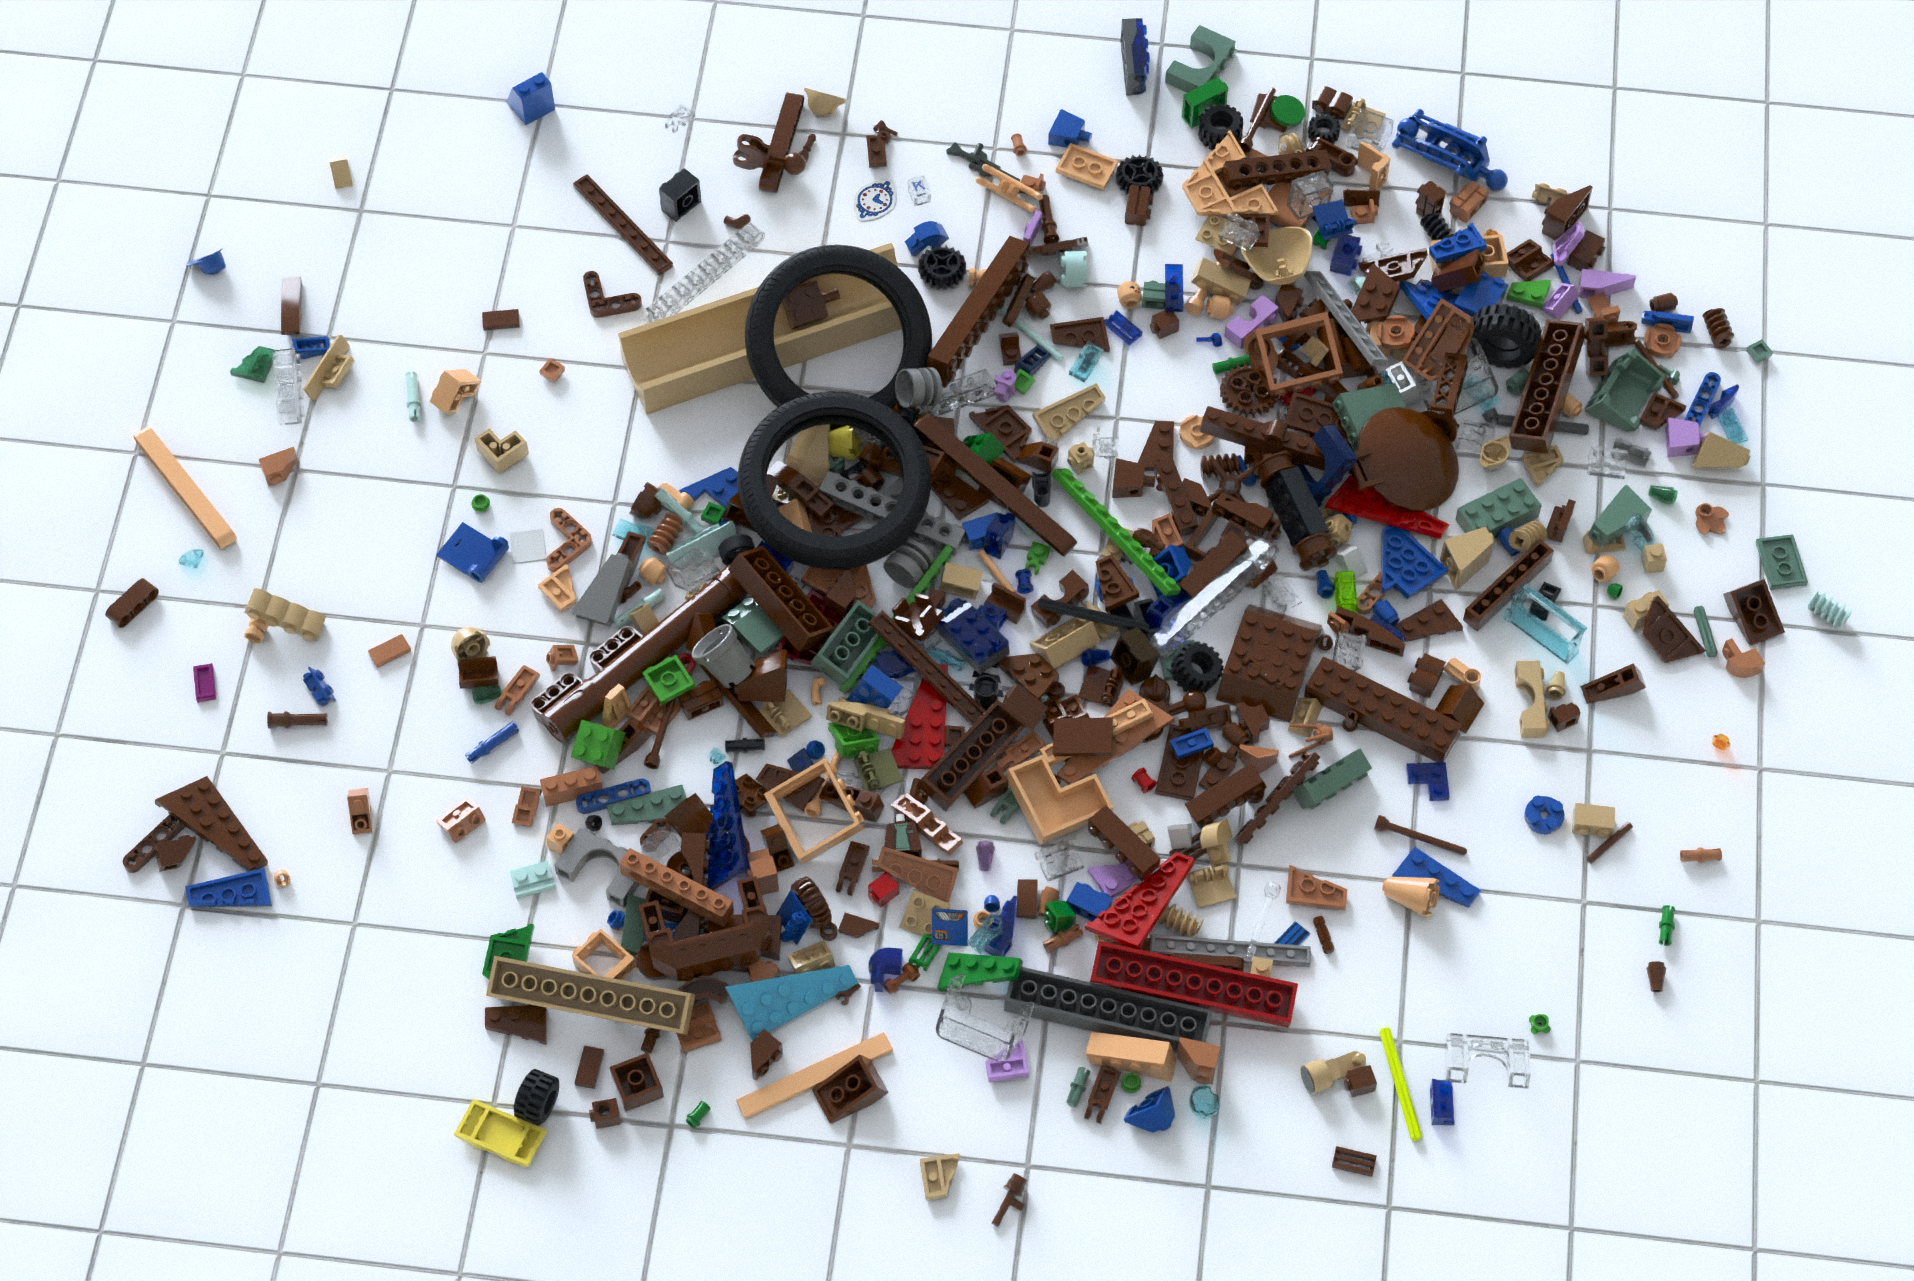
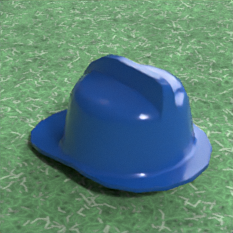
(210, 263)

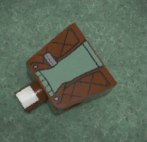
(903, 836)

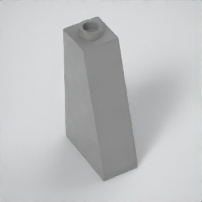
(605, 591)

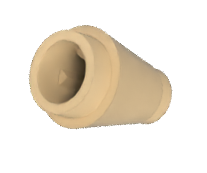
(1557, 686)

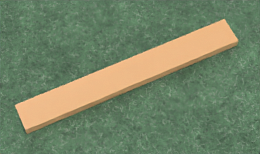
(810, 1076)

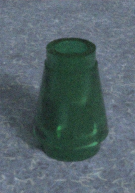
(1664, 494)
(484, 694)

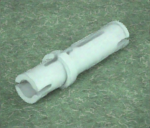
(413, 402)
(672, 505)
(651, 600)

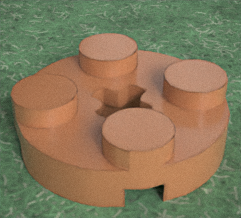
(1399, 341)
(1659, 349)

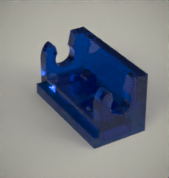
(1441, 1102)

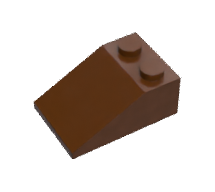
(1565, 212)
(1754, 611)
(850, 1089)

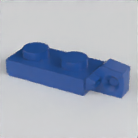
(1680, 322)

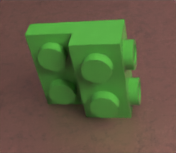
(668, 679)
(851, 741)

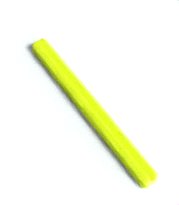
(1400, 1084)

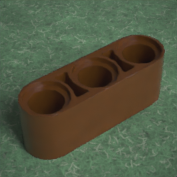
(132, 602)

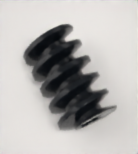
(1436, 227)

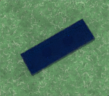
(1174, 288)

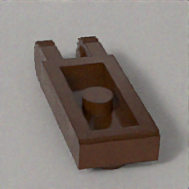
(852, 866)
(1102, 1092)

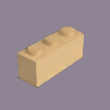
(1220, 280)

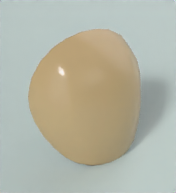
(1285, 256)

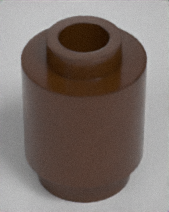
(1663, 303)
(1235, 734)

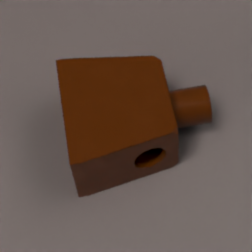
(1130, 479)

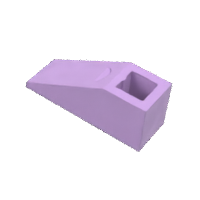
(1599, 282)

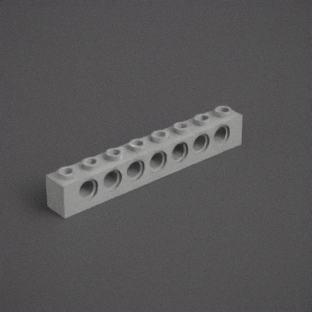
(886, 503)

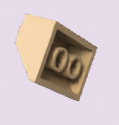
(1066, 642)

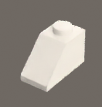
(1405, 384)

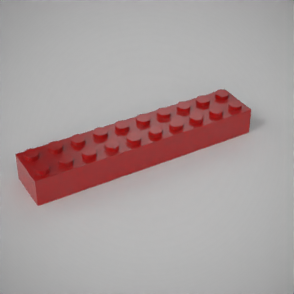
(1195, 984)

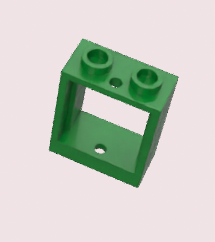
(1202, 97)

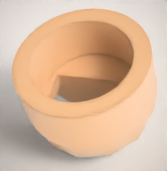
(281, 883)

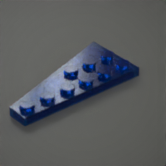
(726, 832)

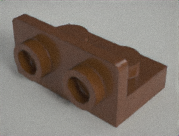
(1559, 521)

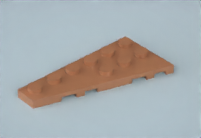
(1083, 766)

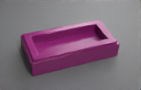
(204, 682)

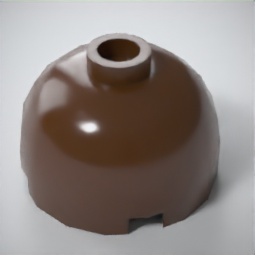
(646, 504)

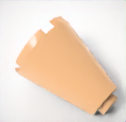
(1413, 893)

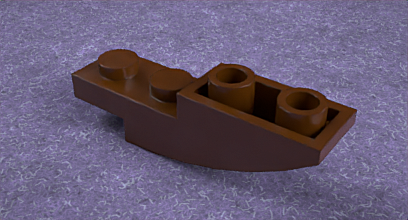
(1315, 307)
(801, 487)

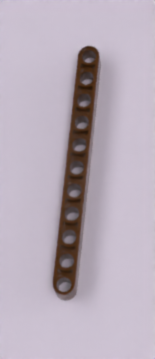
(995, 484)

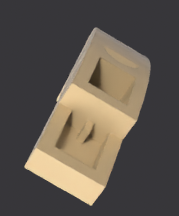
(865, 716)

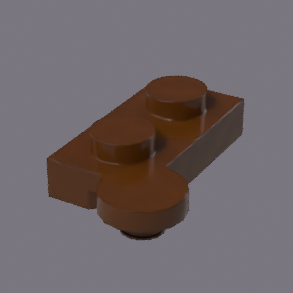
(876, 149)

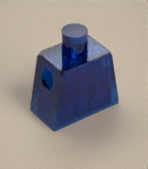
(1003, 527)

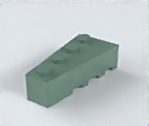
(1331, 779)

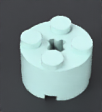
(1074, 269)

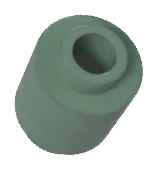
(1517, 382)

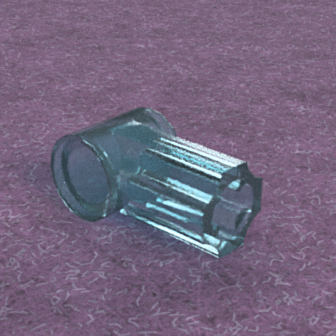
(986, 935)

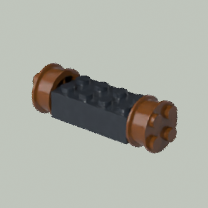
(1296, 510)

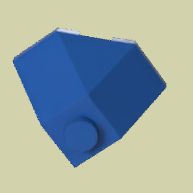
(1153, 1113)

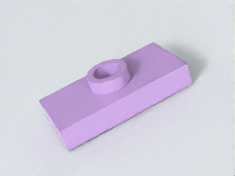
(1032, 228)

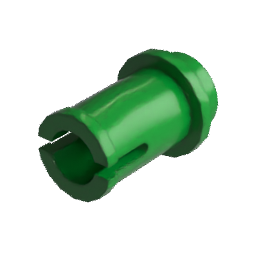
(697, 1114)

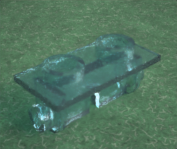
(1732, 425)

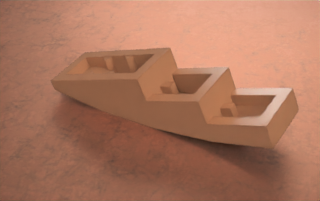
(927, 824)

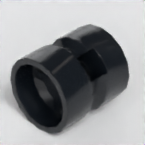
(985, 691)

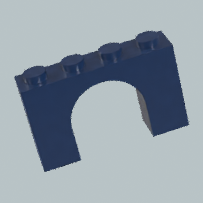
(1338, 461)

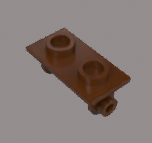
(1360, 197)

